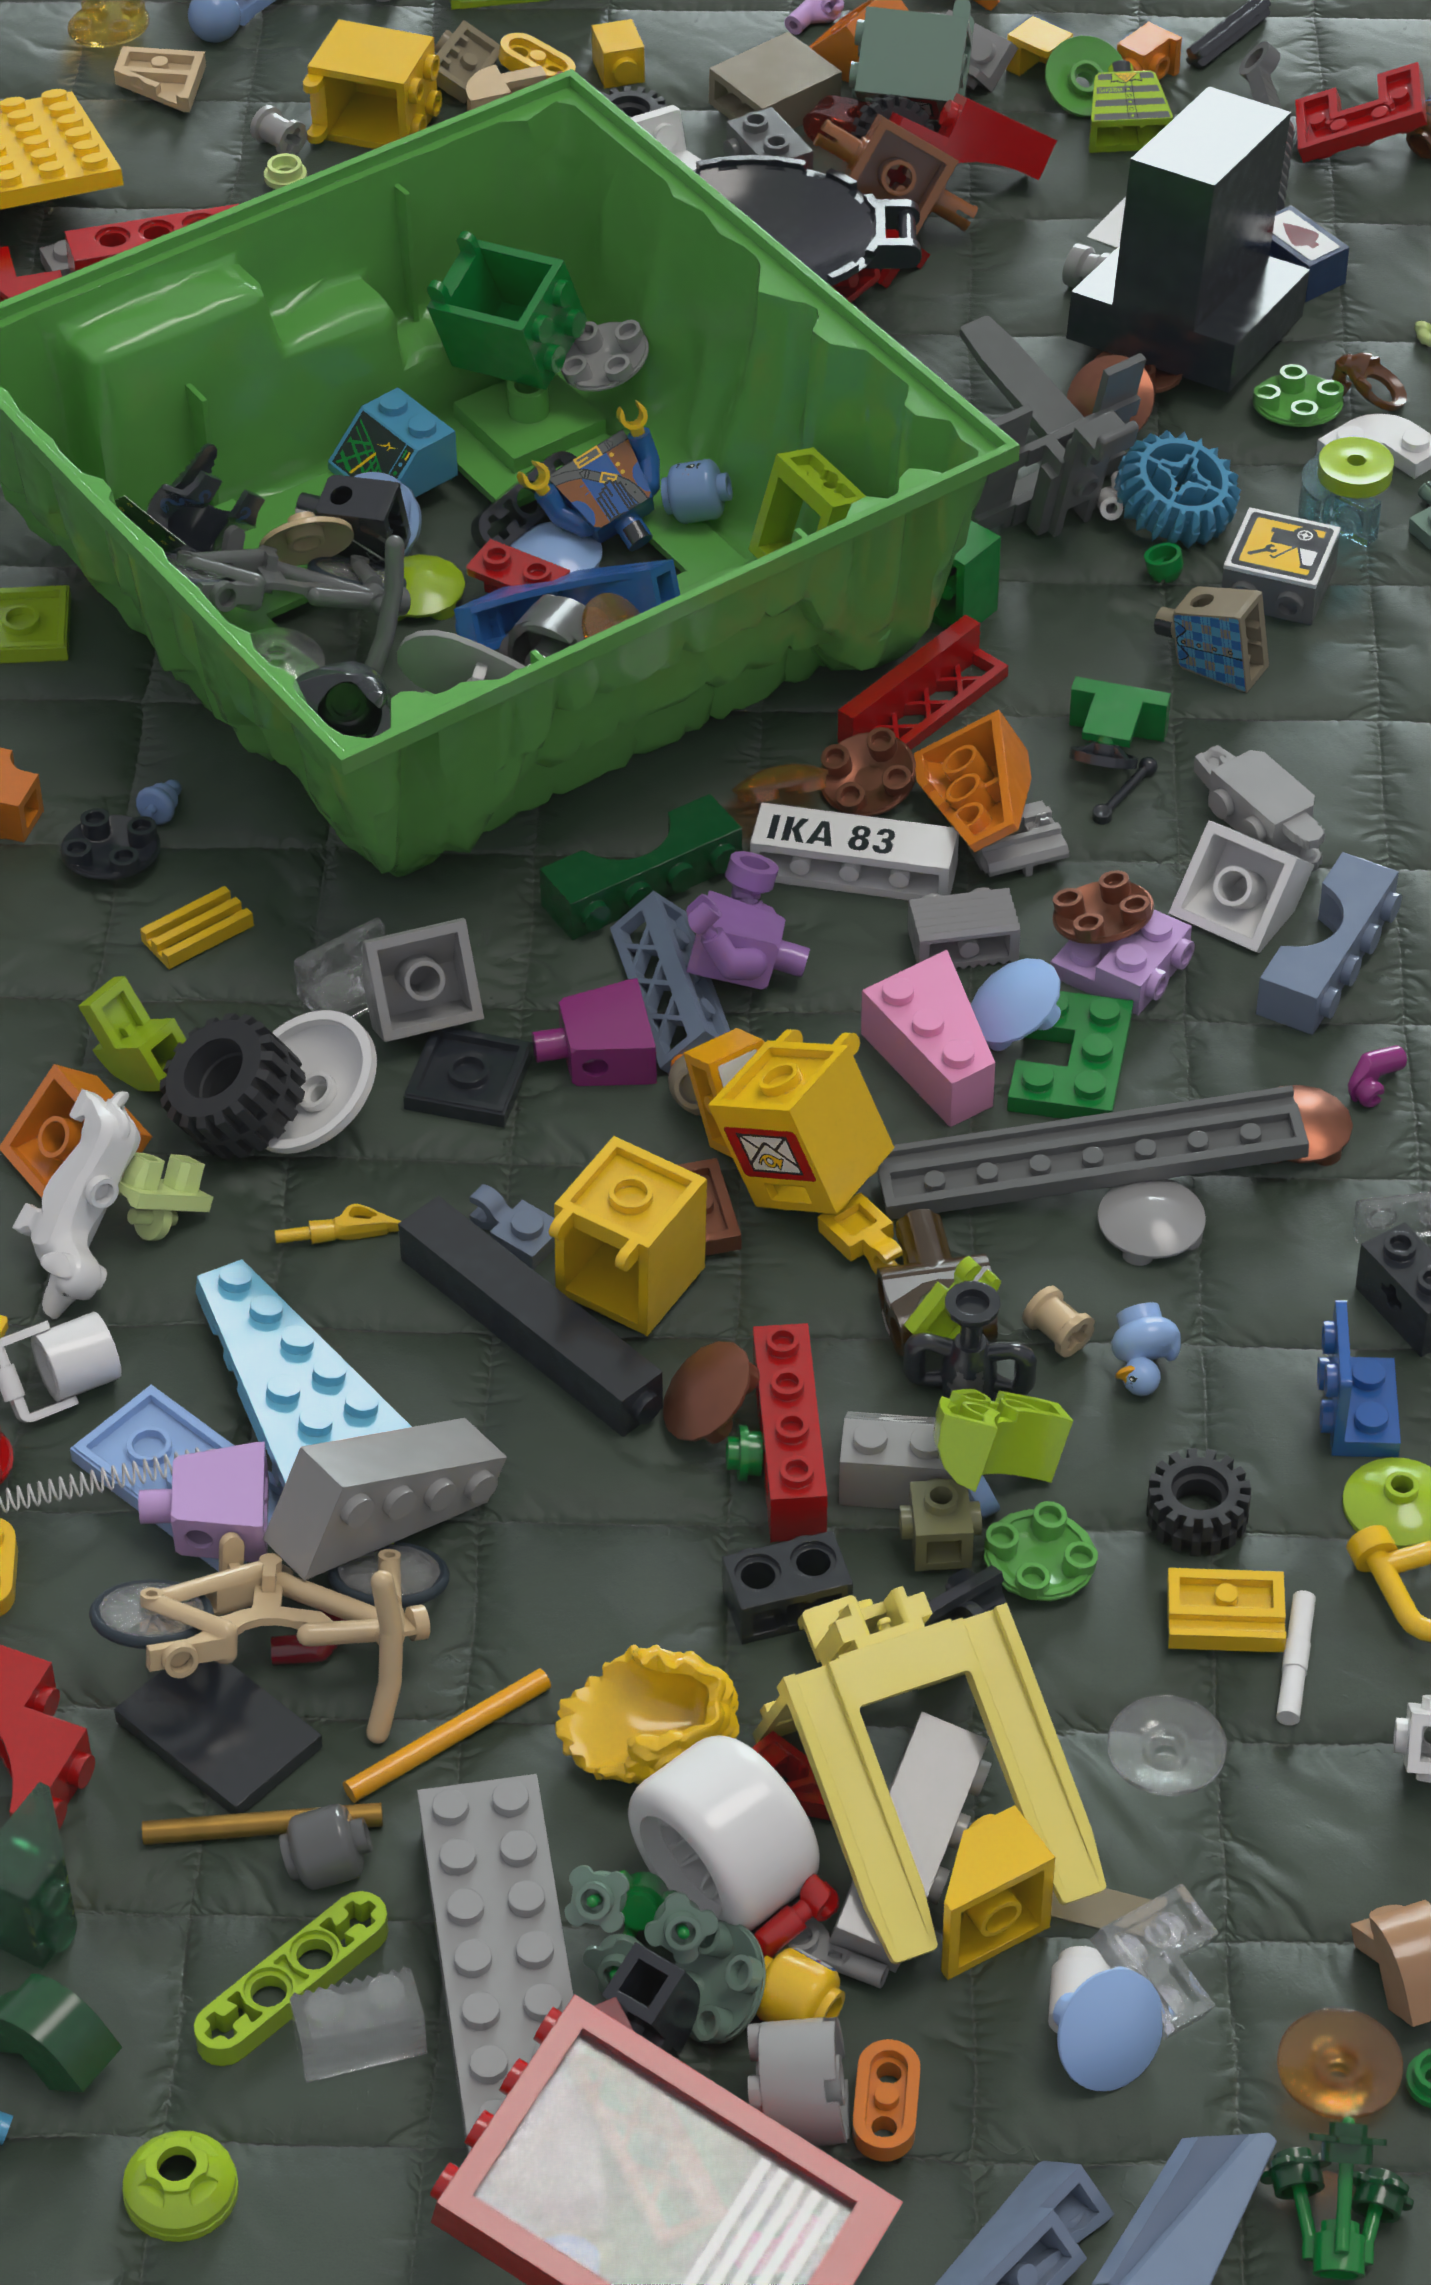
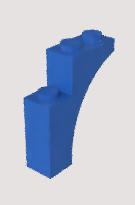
(496, 613)

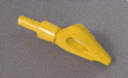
(354, 1223)

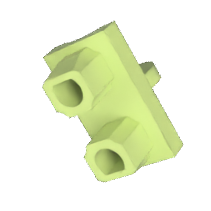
(158, 1199)

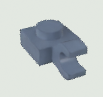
(519, 1230)

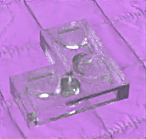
(1153, 1944)

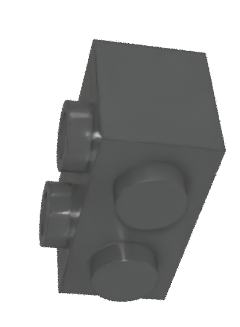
(765, 134)

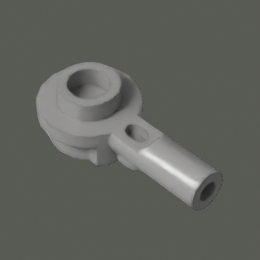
(816, 1943)

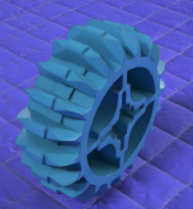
(1205, 495)

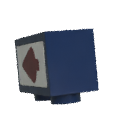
(1308, 245)

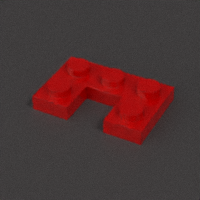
(1328, 129)

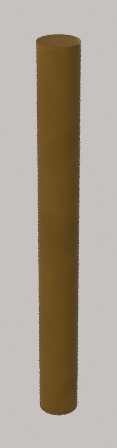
(240, 1824)

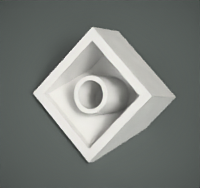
(1240, 887)

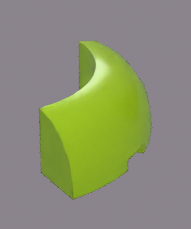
(999, 1436)

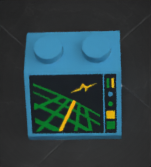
(400, 440)

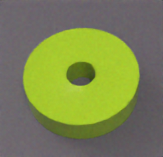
(1355, 467)

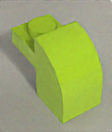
(130, 1041)

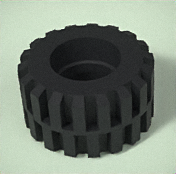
(232, 1086)

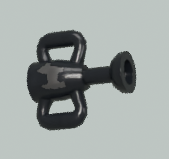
(970, 1357)

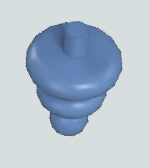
(159, 801)

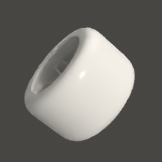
(725, 1831)

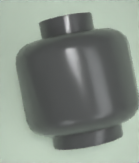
(325, 1846)

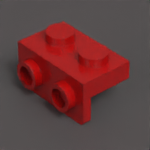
(506, 566)

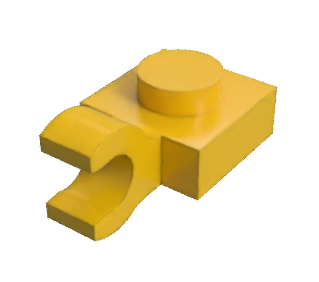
(862, 1230)

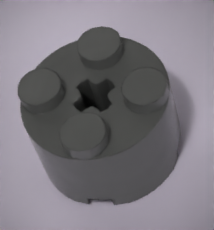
(547, 627)

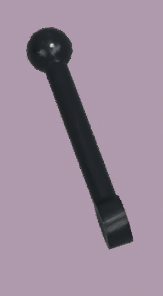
(1103, 812)

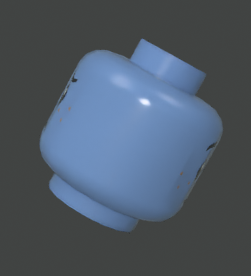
(695, 491)

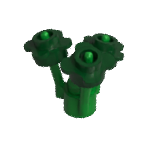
(1377, 2195)

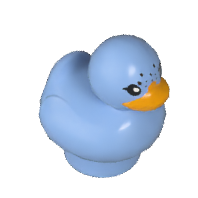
(1140, 1340)

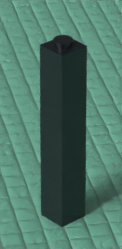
(532, 1316)

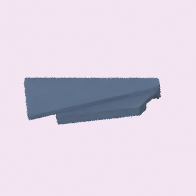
(1034, 2231)

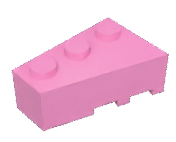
(932, 1037)

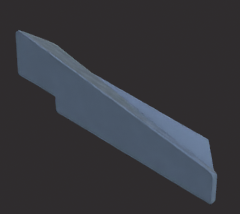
(1189, 2212)

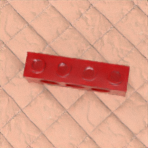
(98, 243)
(790, 1432)

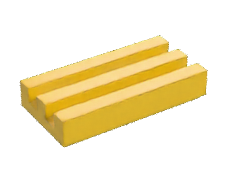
(193, 922)

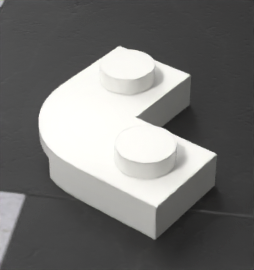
(1404, 439)

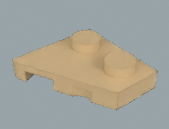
(161, 74)

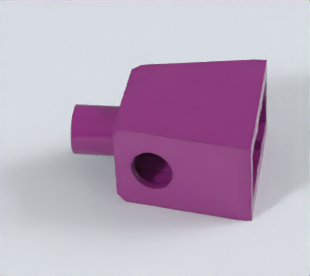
(602, 1037)

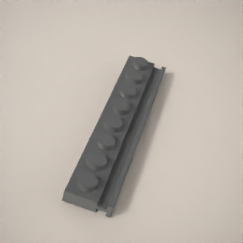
(1093, 1152)

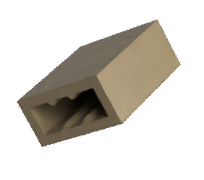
(773, 75)

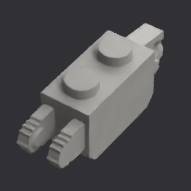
(1261, 801)

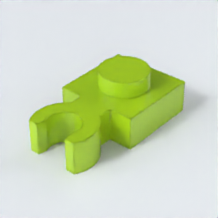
(931, 1313)

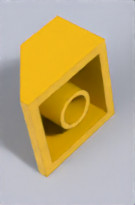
(995, 1891)

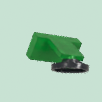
(1112, 717)

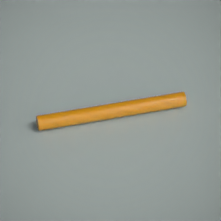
(446, 1735)

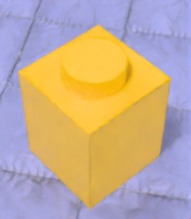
(618, 53)

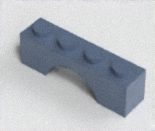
(1307, 981)

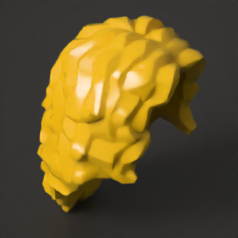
(645, 1713)

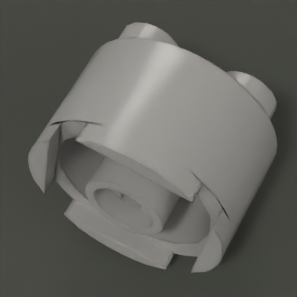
(801, 2077)

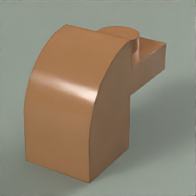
(1401, 1944)

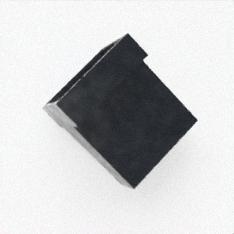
(1195, 248)

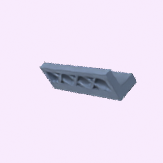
(693, 997)

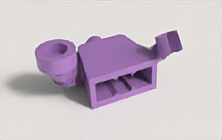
(739, 934)

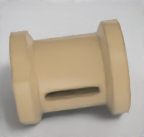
(1058, 1321)

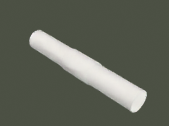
(1296, 1658)

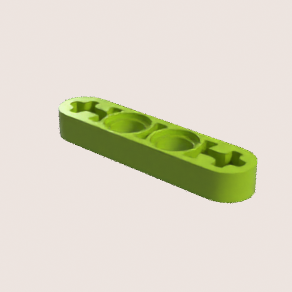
(284, 1971)

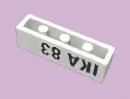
(856, 852)

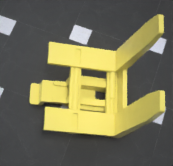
(888, 1651)

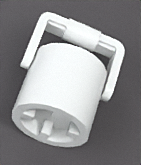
(69, 1359)

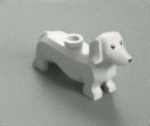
(78, 1200)

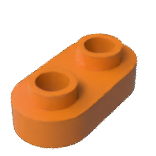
(886, 2104)

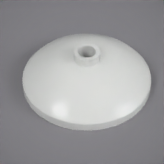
(338, 1073)

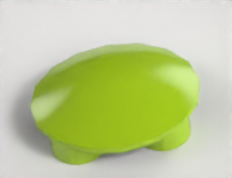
(433, 586)

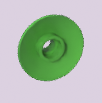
(1074, 59)

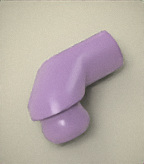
(813, 13)

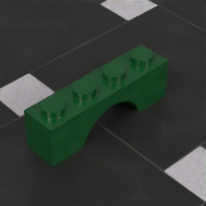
(596, 891)

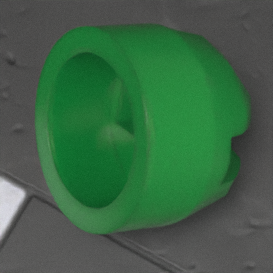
(1164, 562)

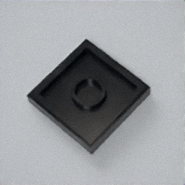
(469, 1076)

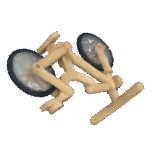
(183, 1628)

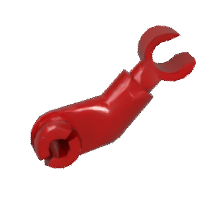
(815, 1901)

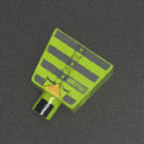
(1126, 109)

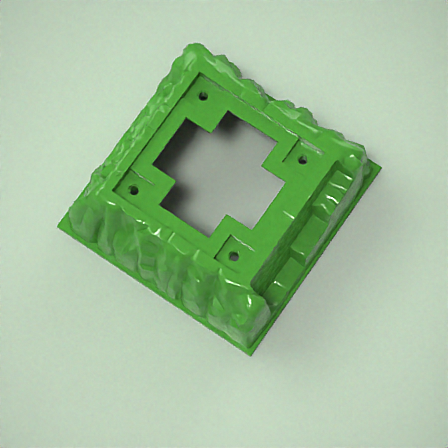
(316, 301)

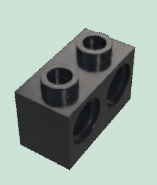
(778, 1582)

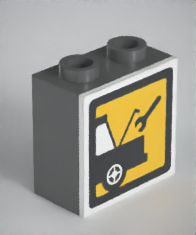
(1284, 560)

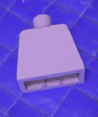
(211, 1497)

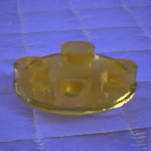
(108, 22)

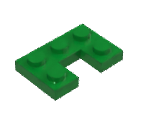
(1090, 1083)

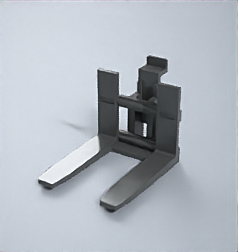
(1072, 447)

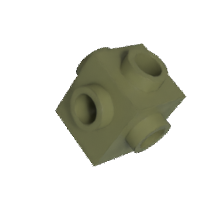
(940, 1524)

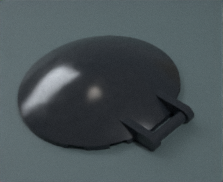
(818, 214)

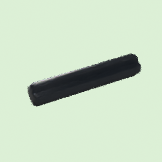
(1227, 32)

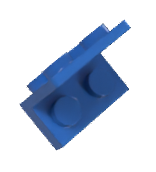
(1360, 1395)

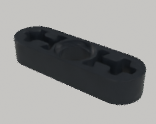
(496, 511)

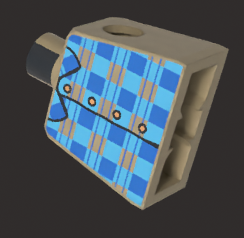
(1219, 634)

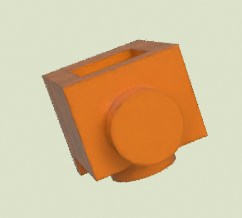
(1152, 50)

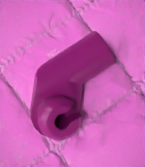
(1364, 1081)

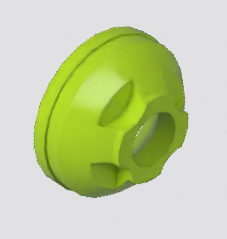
(183, 2207)

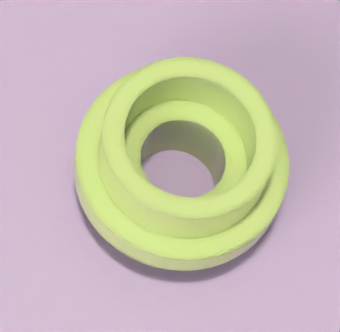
(284, 170)

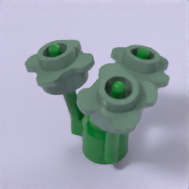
(642, 1905)

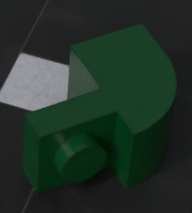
(55, 2034)

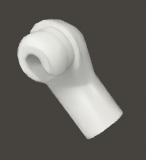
(1108, 503)

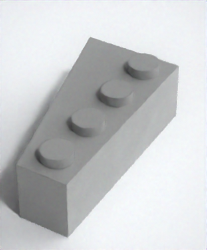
(378, 1490)

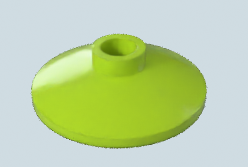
(1375, 1499)

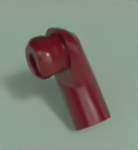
(289, 1650)

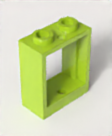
(796, 478)

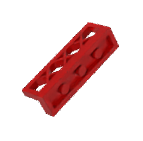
(912, 682)

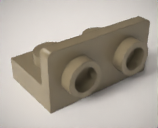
(462, 56)

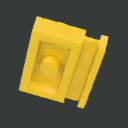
(1226, 1610)

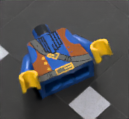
(604, 487)

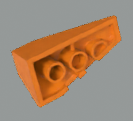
(978, 779)

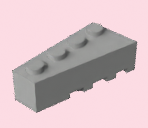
(928, 1794)

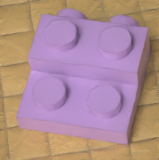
(1130, 967)

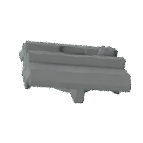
(1034, 844)

